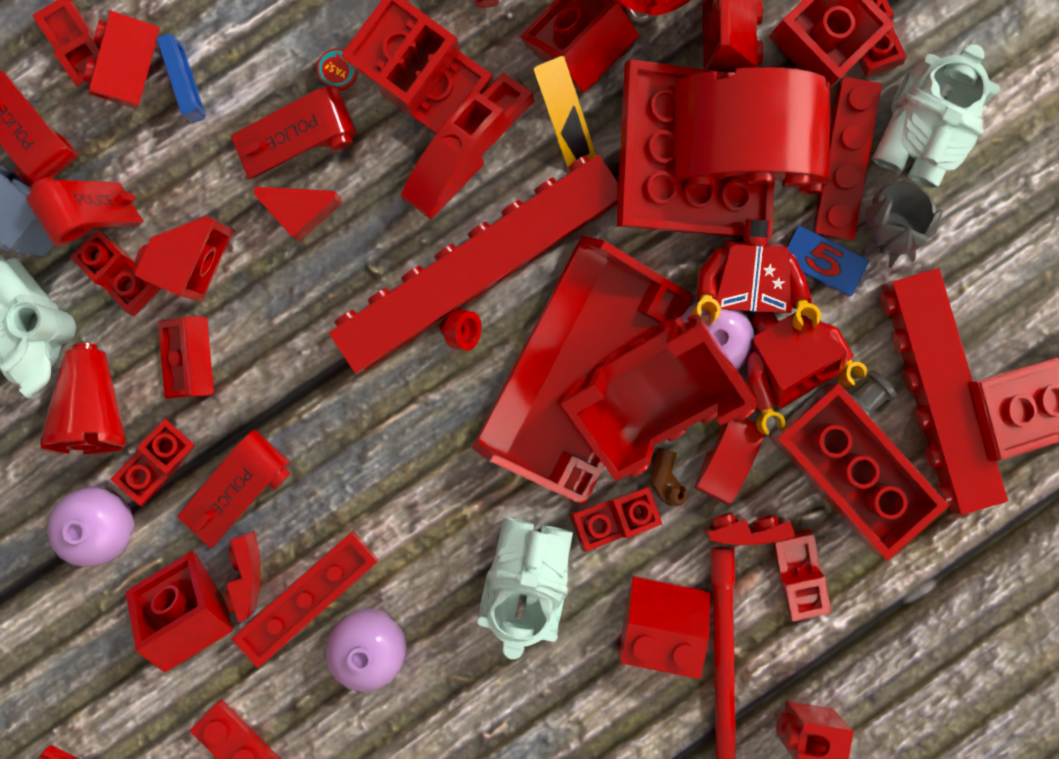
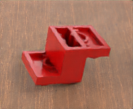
(415, 63)

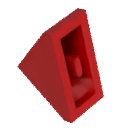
(298, 209)

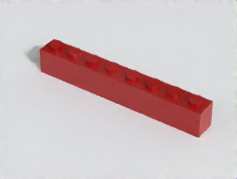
(477, 264)

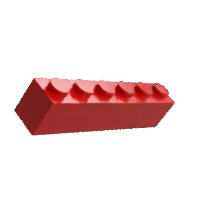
(941, 387)

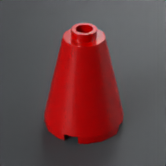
(83, 406)

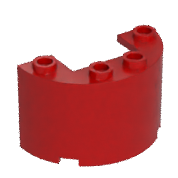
(754, 127)
(655, 392)

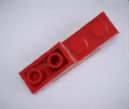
(461, 141)

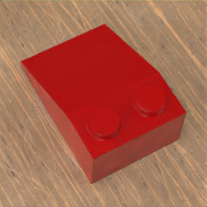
(731, 34)

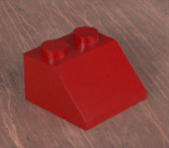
(585, 34)
(830, 34)
(184, 257)
(177, 613)
(665, 627)

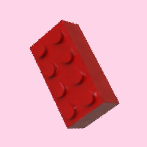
(858, 471)

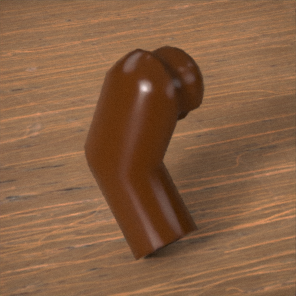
(664, 481)

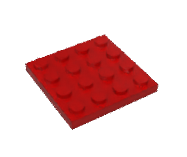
(647, 182)

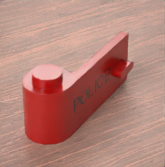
(308, 122)
(28, 139)
(75, 207)
(234, 487)

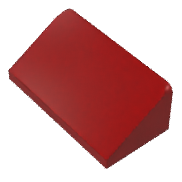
(185, 357)

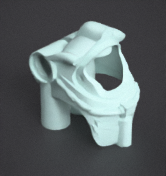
(936, 128)
(29, 329)
(529, 567)

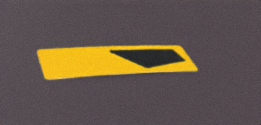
(564, 110)

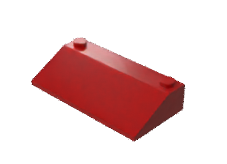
(592, 312)

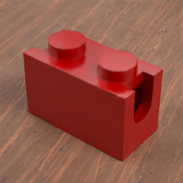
(122, 59)
(814, 732)

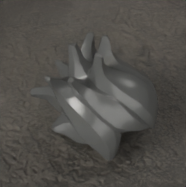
(900, 220)

